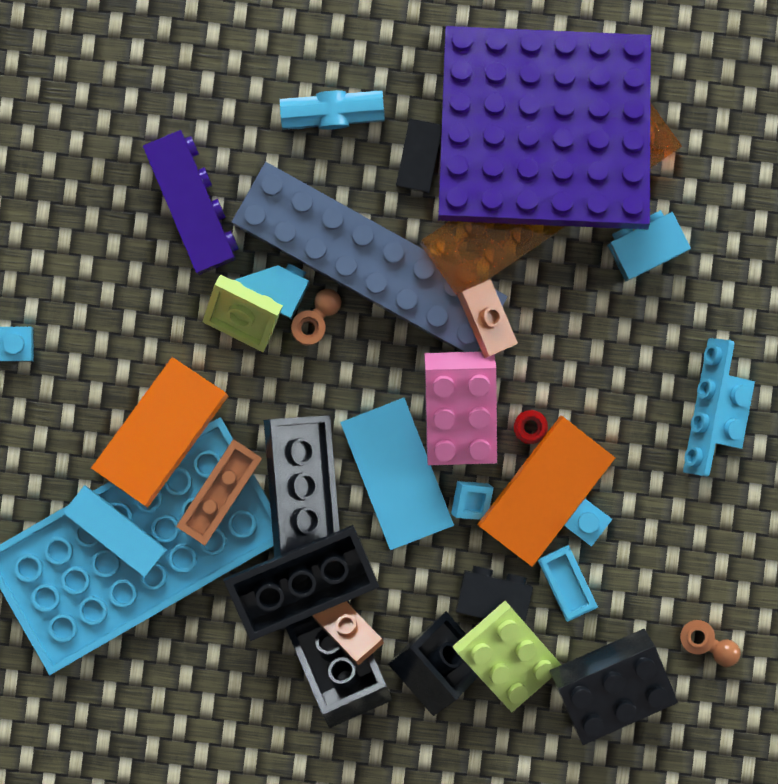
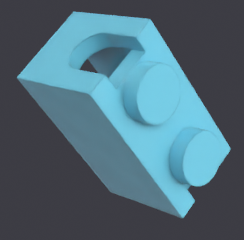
(646, 249)

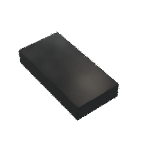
(419, 156)

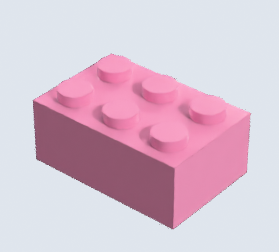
(460, 408)

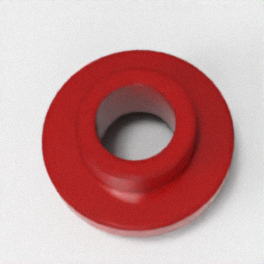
(538, 418)

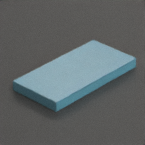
(397, 473)

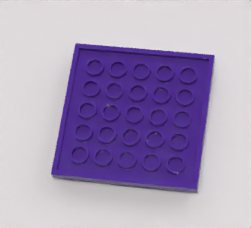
(545, 128)

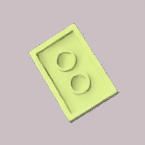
(507, 656)

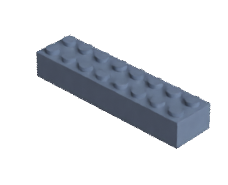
(355, 254)

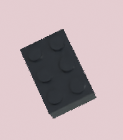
(614, 686)

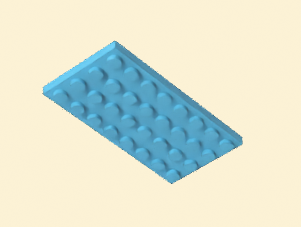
(81, 595)

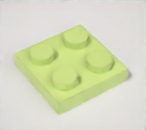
(242, 313)

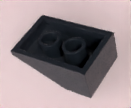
(335, 679)

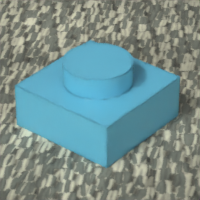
(16, 344)
(471, 500)
(588, 522)

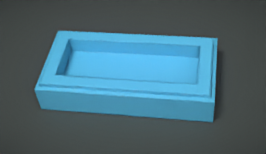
(567, 583)

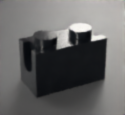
(483, 593)

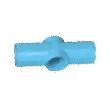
(332, 110)

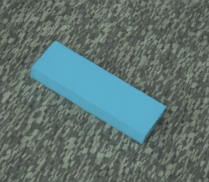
(114, 531)

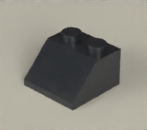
(433, 666)

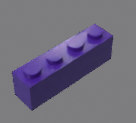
(190, 203)

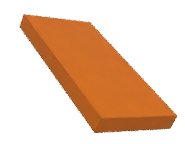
(159, 432)
(546, 491)

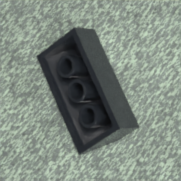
(301, 582)

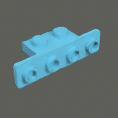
(719, 408)

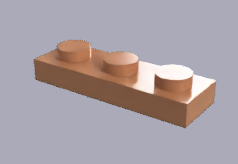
(219, 492)

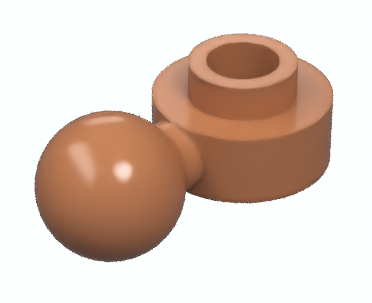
(326, 303)
(725, 652)

